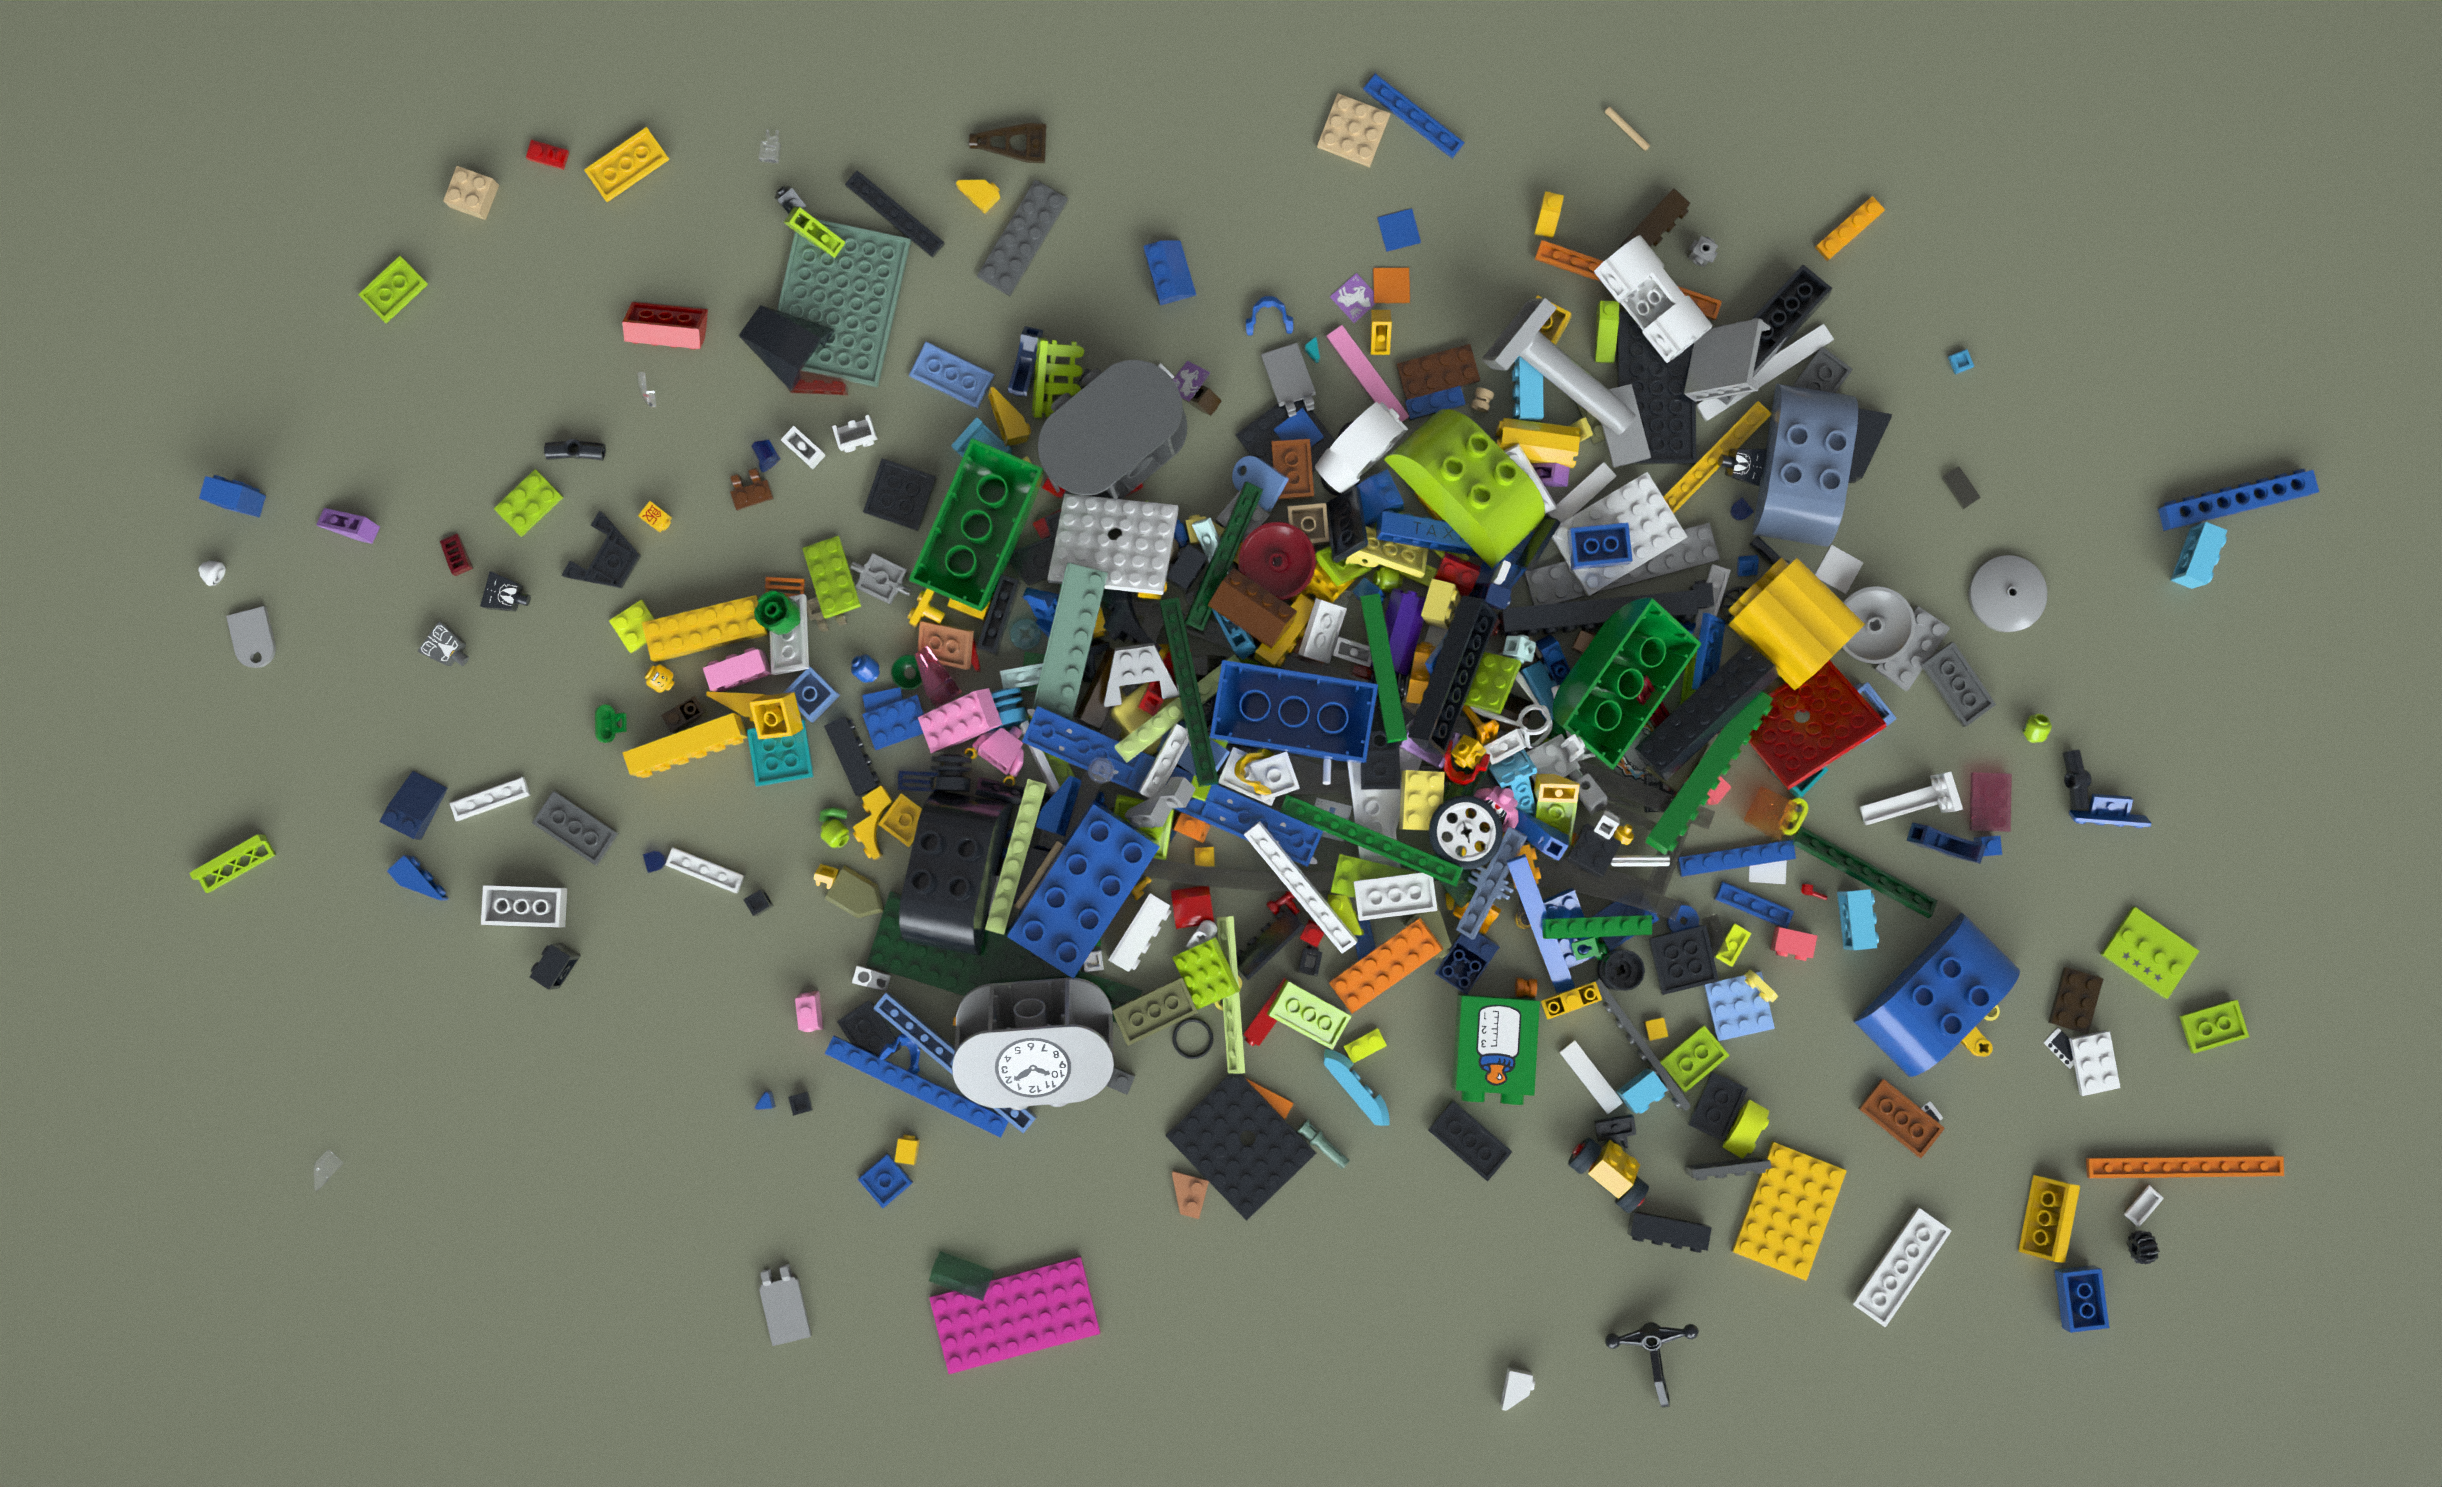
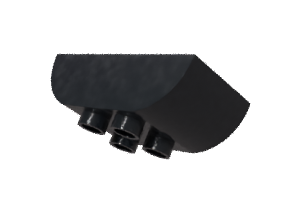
(953, 871)

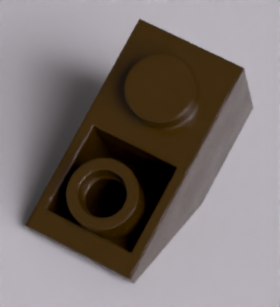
(683, 715)

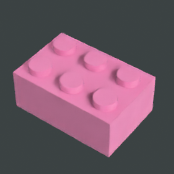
(737, 670)

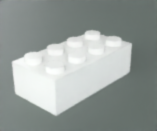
(524, 906)

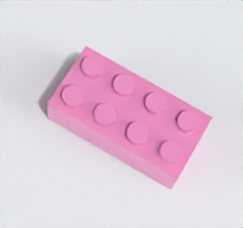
(960, 720)

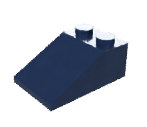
(414, 806)

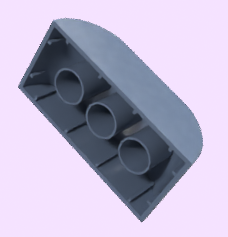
(1806, 465)

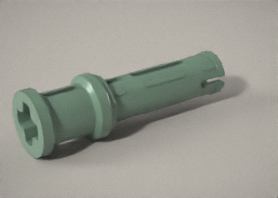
(1316, 1138)

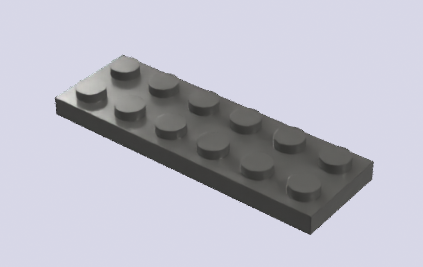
(1022, 238)

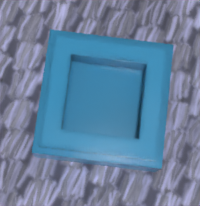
(1961, 361)

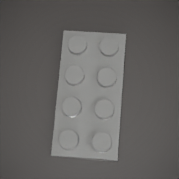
(1907, 667)

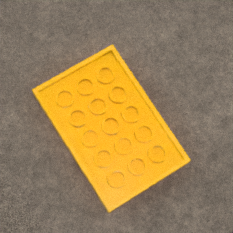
(1789, 1211)

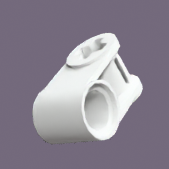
(1204, 933)

